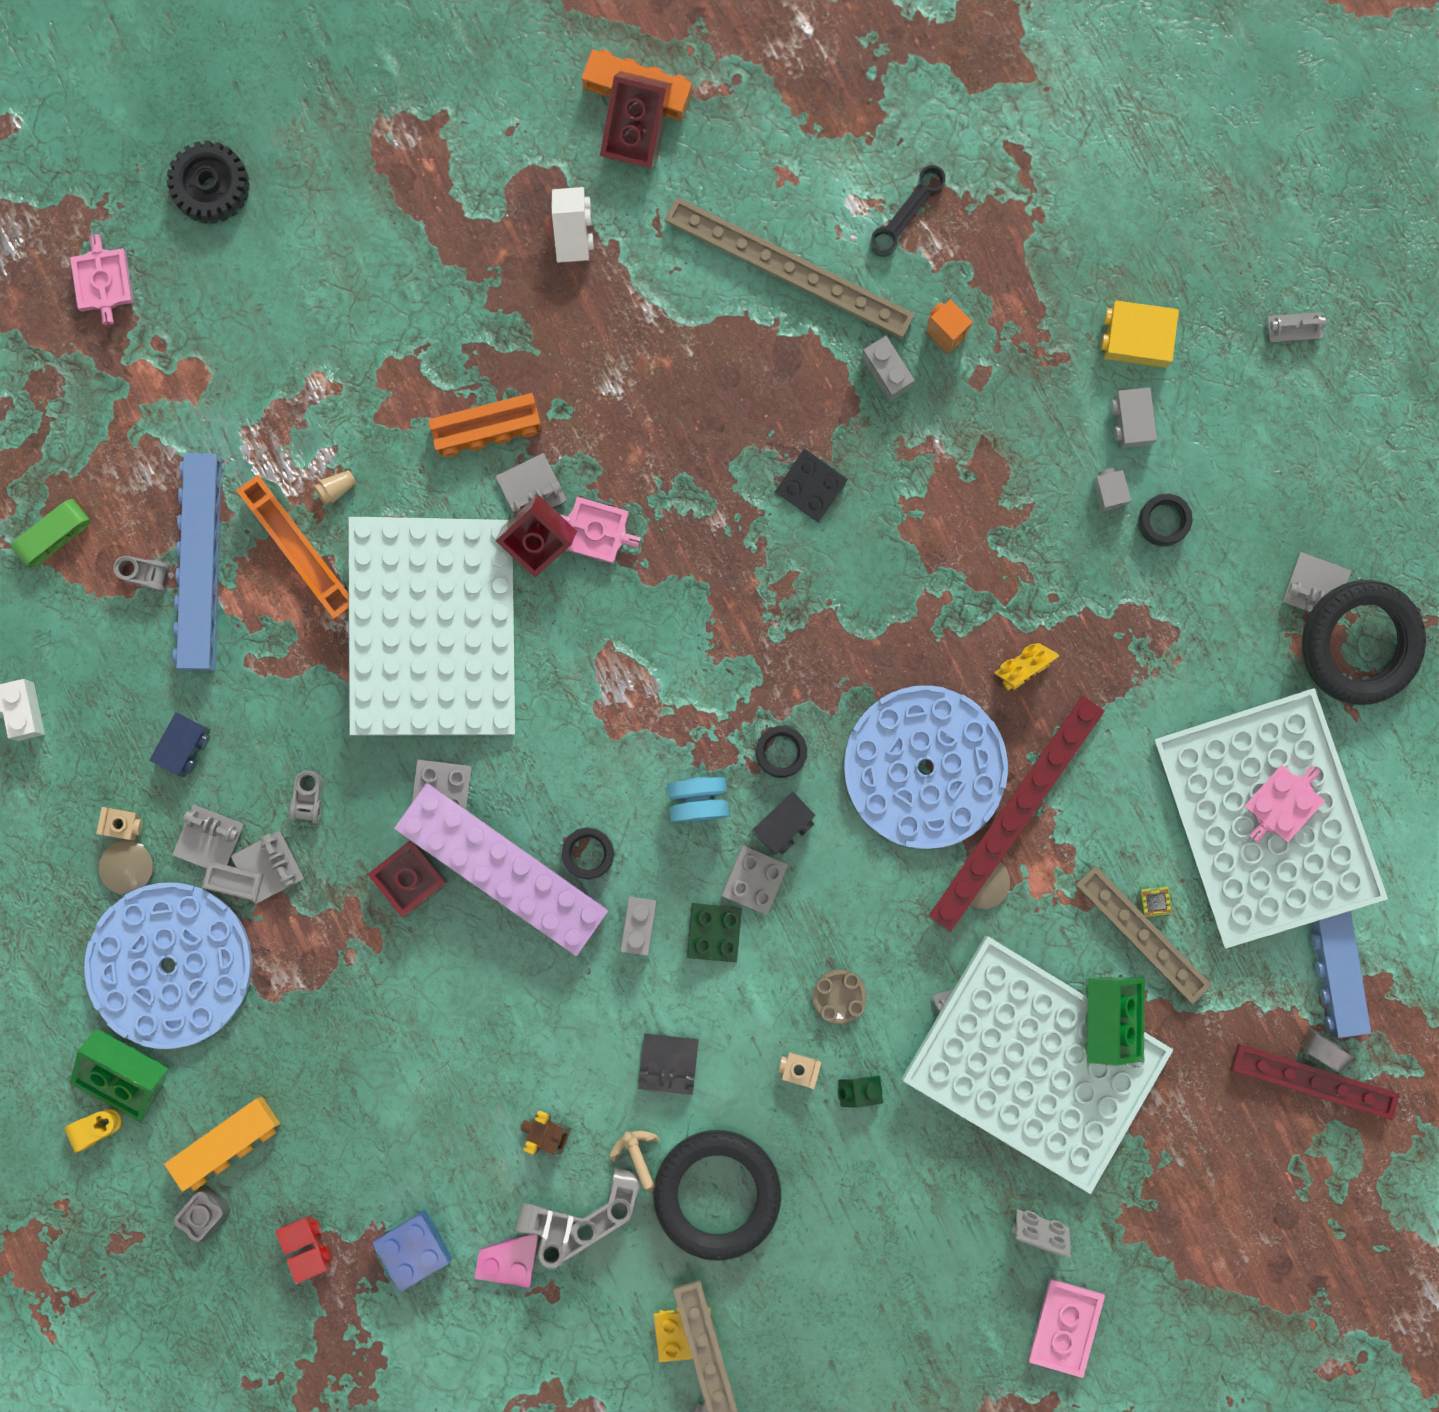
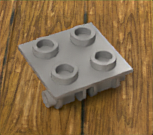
(529, 479)
(1312, 580)
(446, 777)
(207, 837)
(273, 860)
(754, 880)
(1042, 1233)

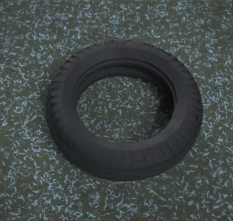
(1408, 652)
(703, 1244)

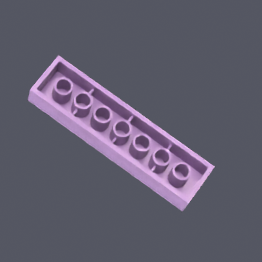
(501, 869)

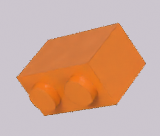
(948, 325)

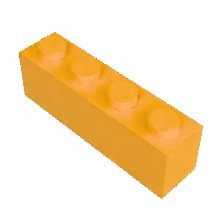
(222, 1144)

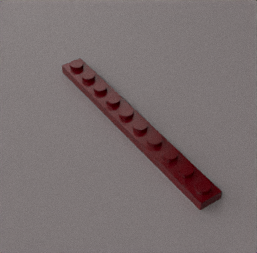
(1016, 814)

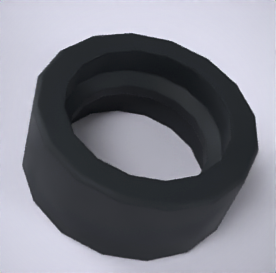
(1171, 500)
(774, 732)
(575, 837)

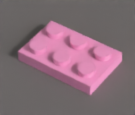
(1066, 1328)

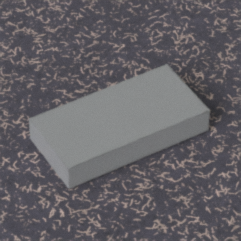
(232, 881)

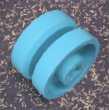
(698, 799)

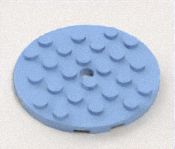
(965, 758)
(127, 971)

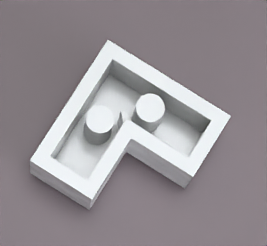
(570, 220)
(20, 710)

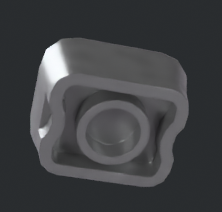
(1326, 1050)
(202, 1214)

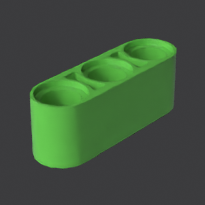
(50, 533)

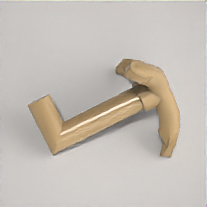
(630, 1141)

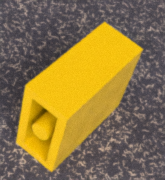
(1140, 334)

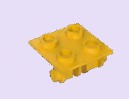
(1032, 660)
(671, 1336)

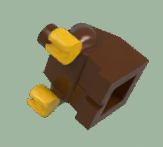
(545, 1135)

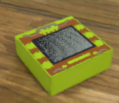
(1155, 901)

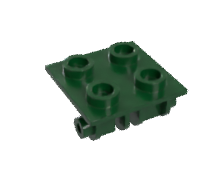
(714, 932)

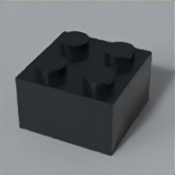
(784, 823)

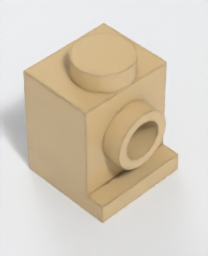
(108, 821)
(810, 1073)

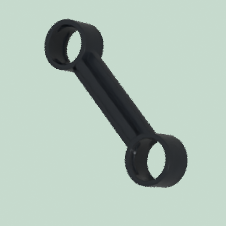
(908, 210)

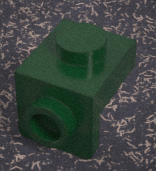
(860, 1092)

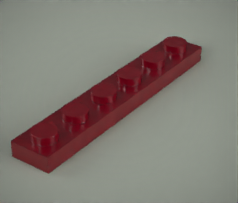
(1315, 1082)

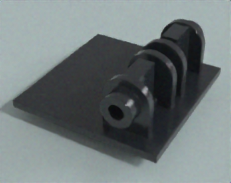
(811, 485)
(668, 1064)

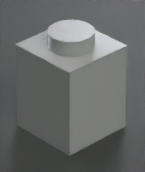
(1111, 490)

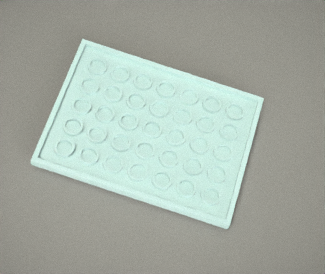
(430, 628)
(1272, 882)
(1018, 1066)

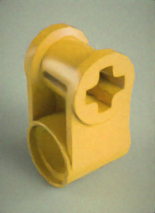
(90, 1129)

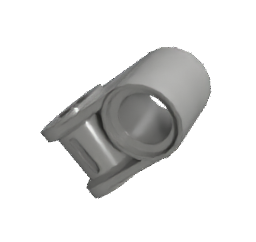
(146, 572)
(307, 799)

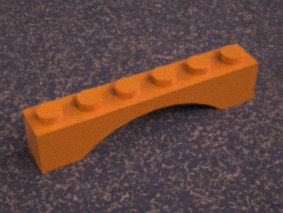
(296, 547)

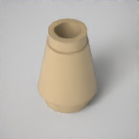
(334, 487)

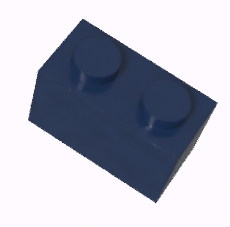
(180, 745)

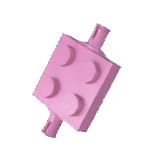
(101, 279)
(599, 530)
(1284, 804)

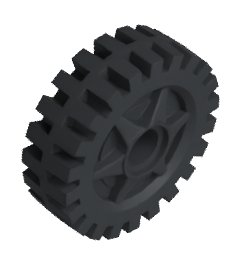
(200, 164)

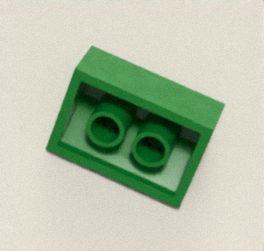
(1115, 1020)
(118, 1074)

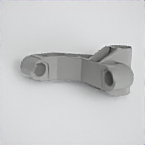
(561, 1229)

